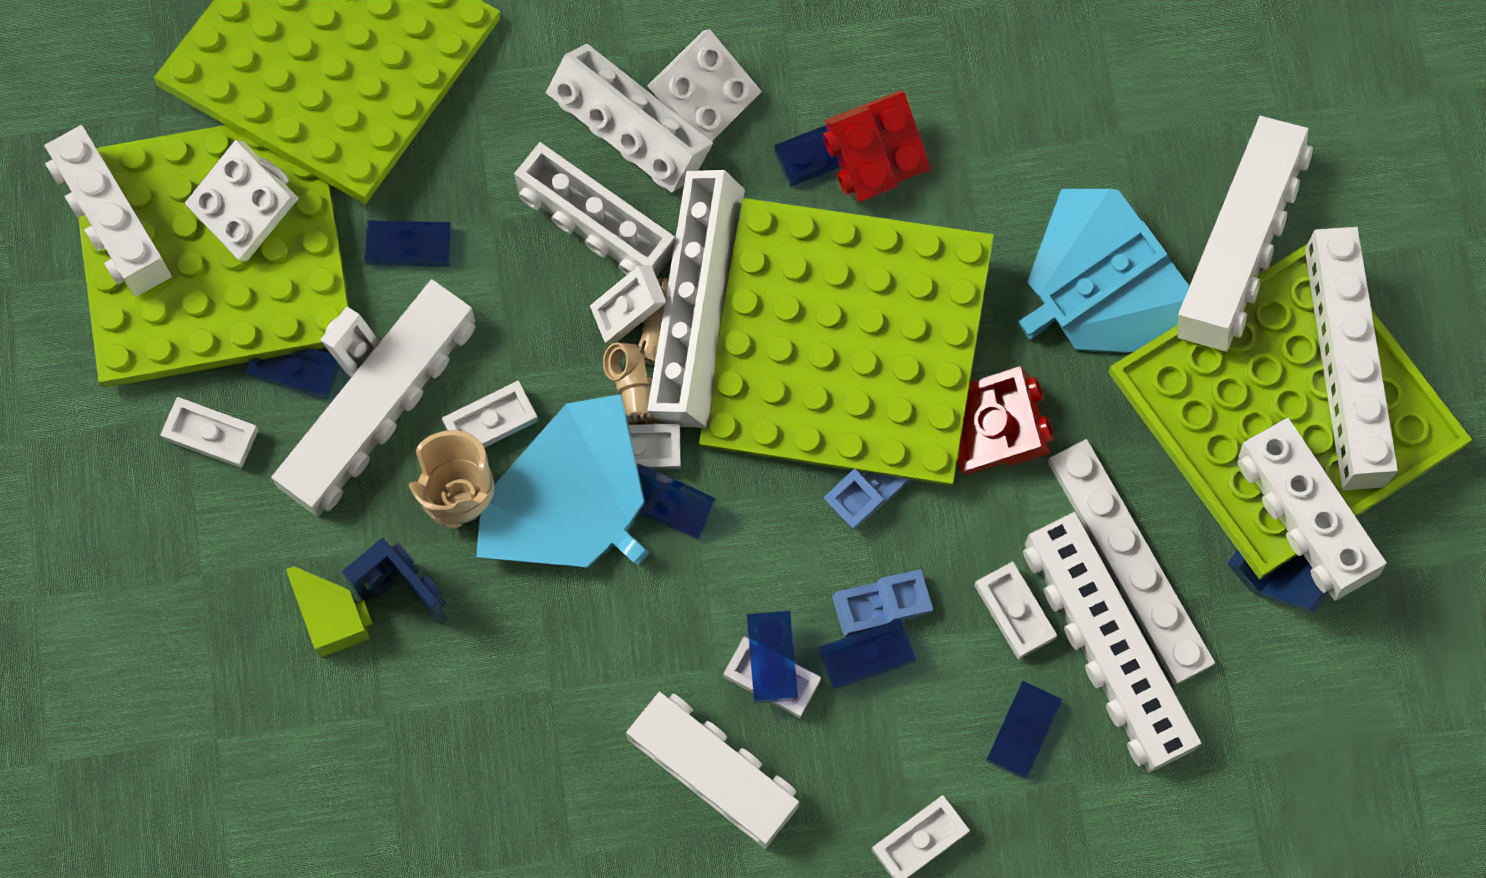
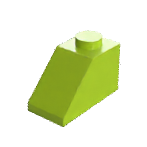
(329, 612)

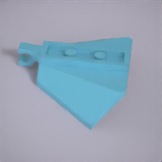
(1103, 276)
(568, 492)

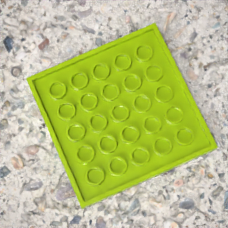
(328, 79)
(213, 305)
(847, 341)
(1214, 400)

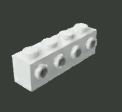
(628, 117)
(108, 211)
(592, 212)
(1310, 509)
(713, 769)

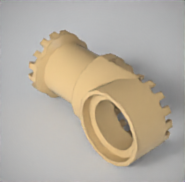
(631, 382)

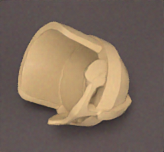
(451, 463)

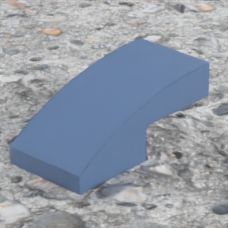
(862, 495)
(875, 604)

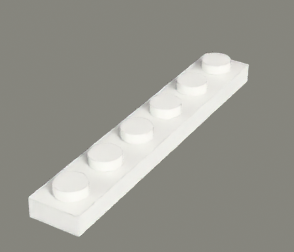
(1131, 562)

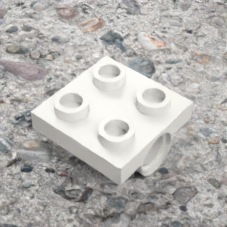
(705, 86)
(242, 199)

